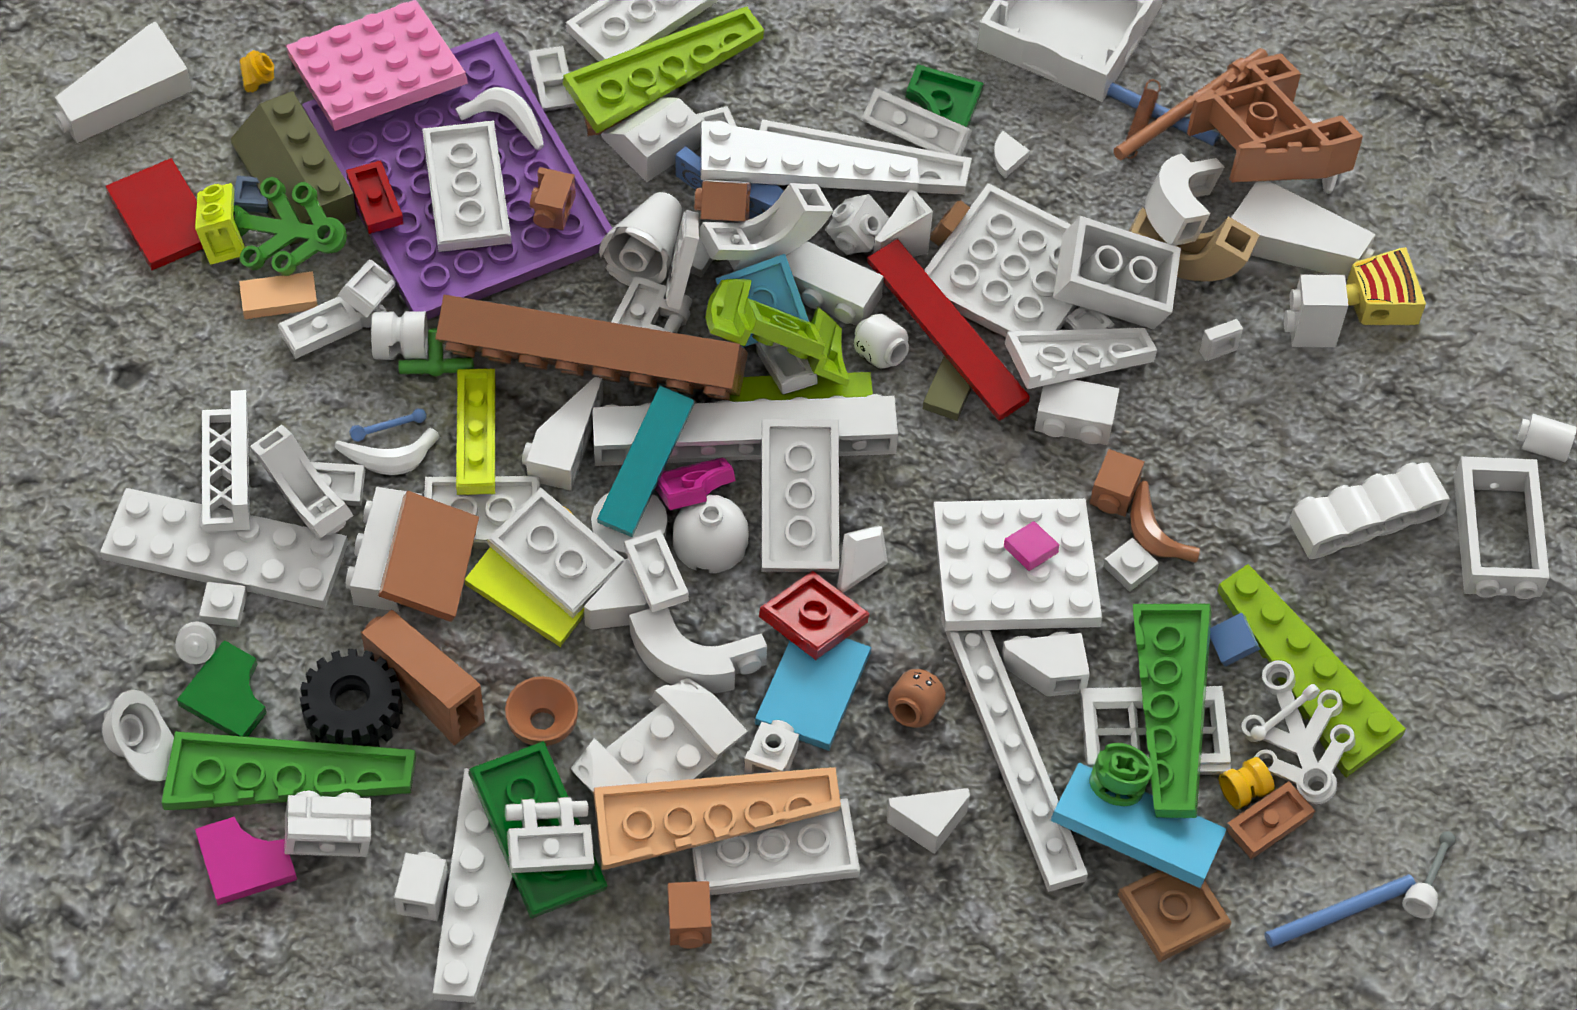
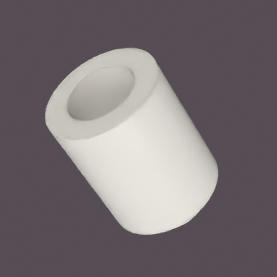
(1546, 437)

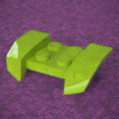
(736, 316)

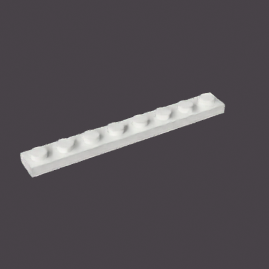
(1017, 757)

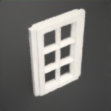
(1131, 699)

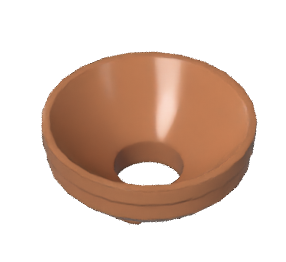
(540, 696)

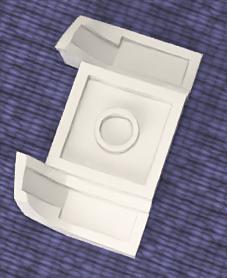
(669, 744)

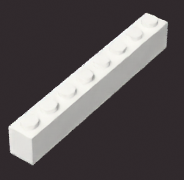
(735, 428)

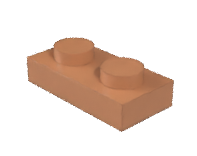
(1270, 820)

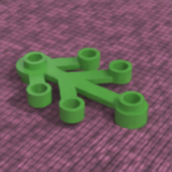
(289, 229)

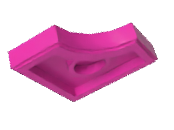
(693, 482)
(241, 863)

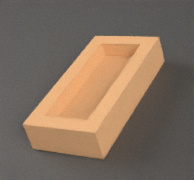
(278, 295)

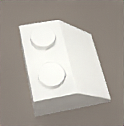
(655, 135)

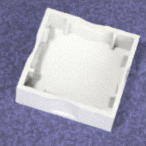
(1068, 40)

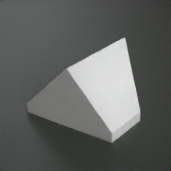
(909, 225)

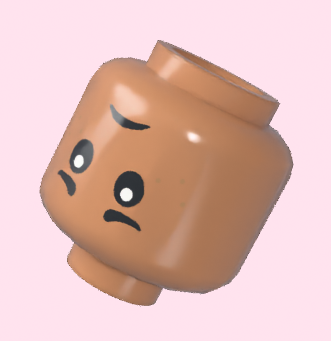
(916, 698)

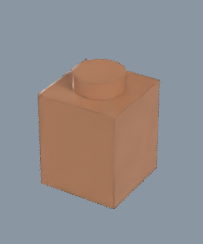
(1116, 483)
(689, 914)

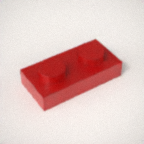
(374, 197)

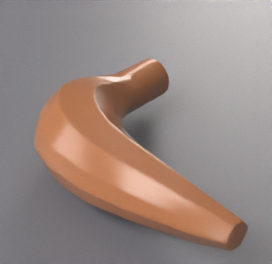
(1148, 533)

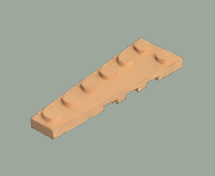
(678, 815)

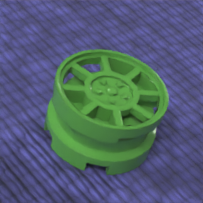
(1121, 771)

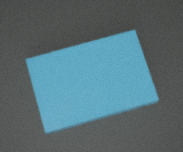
(814, 692)

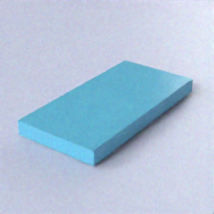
(1169, 844)

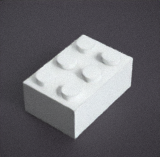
(1117, 272)

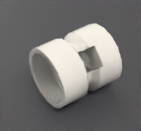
(399, 335)

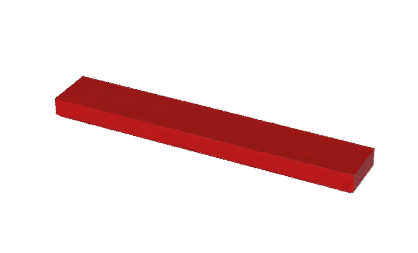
(949, 330)

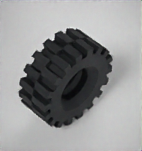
(356, 726)

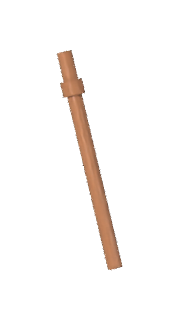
(1182, 109)

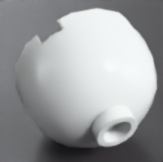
(711, 534)

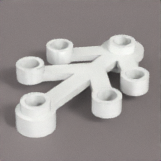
(1302, 740)

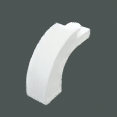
(1172, 200)
(777, 231)
(301, 483)
(677, 658)

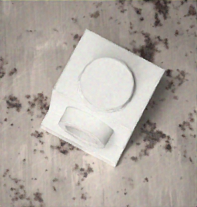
(776, 759)

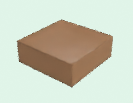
(949, 222)

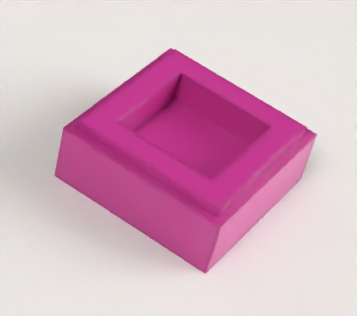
(1031, 545)

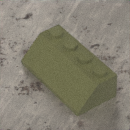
(285, 145)

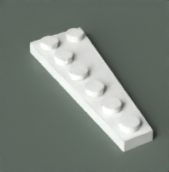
(781, 159)
(936, 170)
(473, 903)

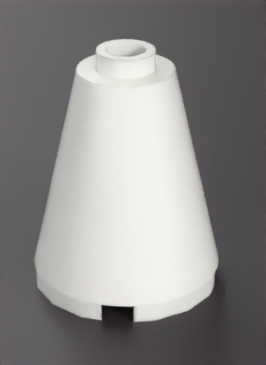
(643, 240)

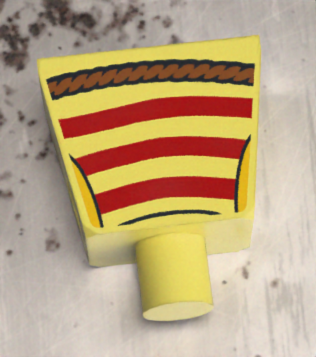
(1385, 290)

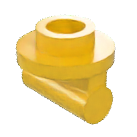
(256, 70)

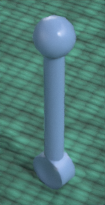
(358, 432)

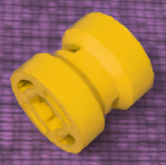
(1245, 783)

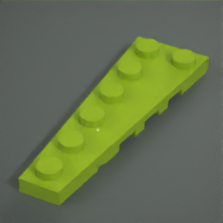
(642, 75)
(1288, 639)

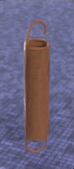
(1143, 111)

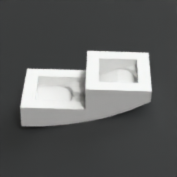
(547, 70)

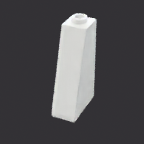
(123, 85)
(1301, 231)

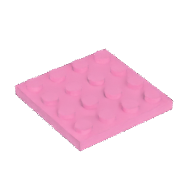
(376, 64)

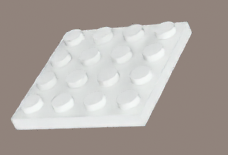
(1003, 265)
(993, 590)

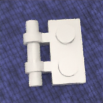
(647, 301)
(553, 846)

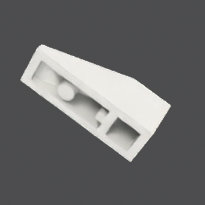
(563, 439)

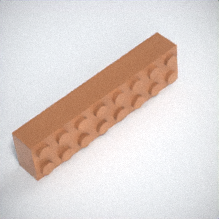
(591, 345)

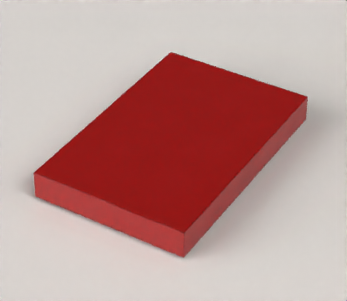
(158, 212)

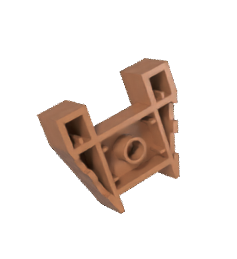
(1269, 130)

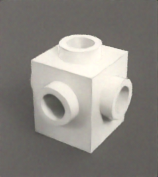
(856, 224)

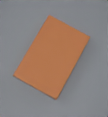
(429, 556)

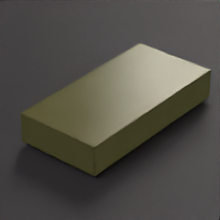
(947, 392)

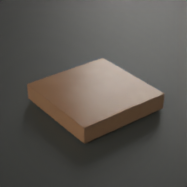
(1173, 913)

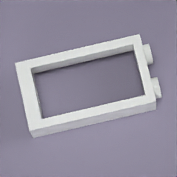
(1500, 475)

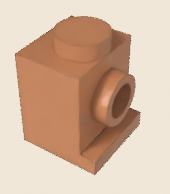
(552, 198)

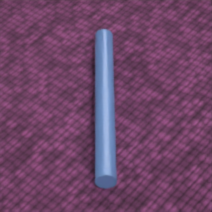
(1133, 99)
(1339, 911)

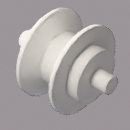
(195, 642)

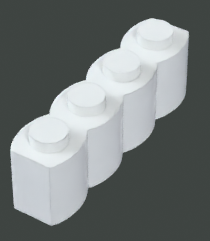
(1368, 510)

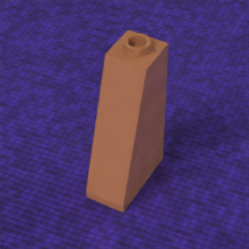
(427, 676)

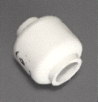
(881, 341)

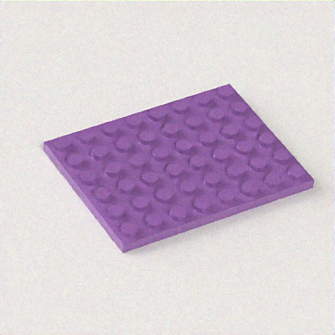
(412, 248)

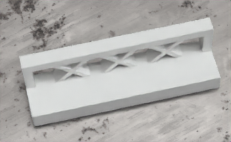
(237, 462)

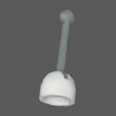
(1421, 897)

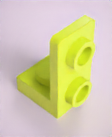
(216, 223)

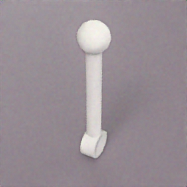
(1258, 733)

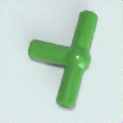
(435, 364)

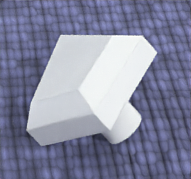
(861, 556)

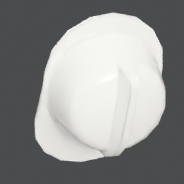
(139, 734)

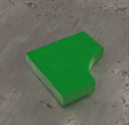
(945, 94)
(223, 692)

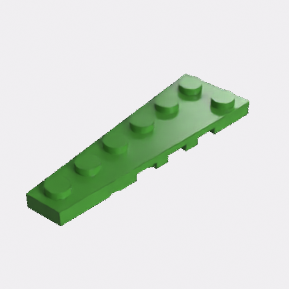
(1173, 679)
(253, 770)

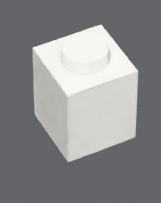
(421, 886)

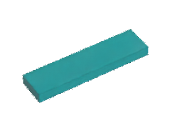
(645, 461)

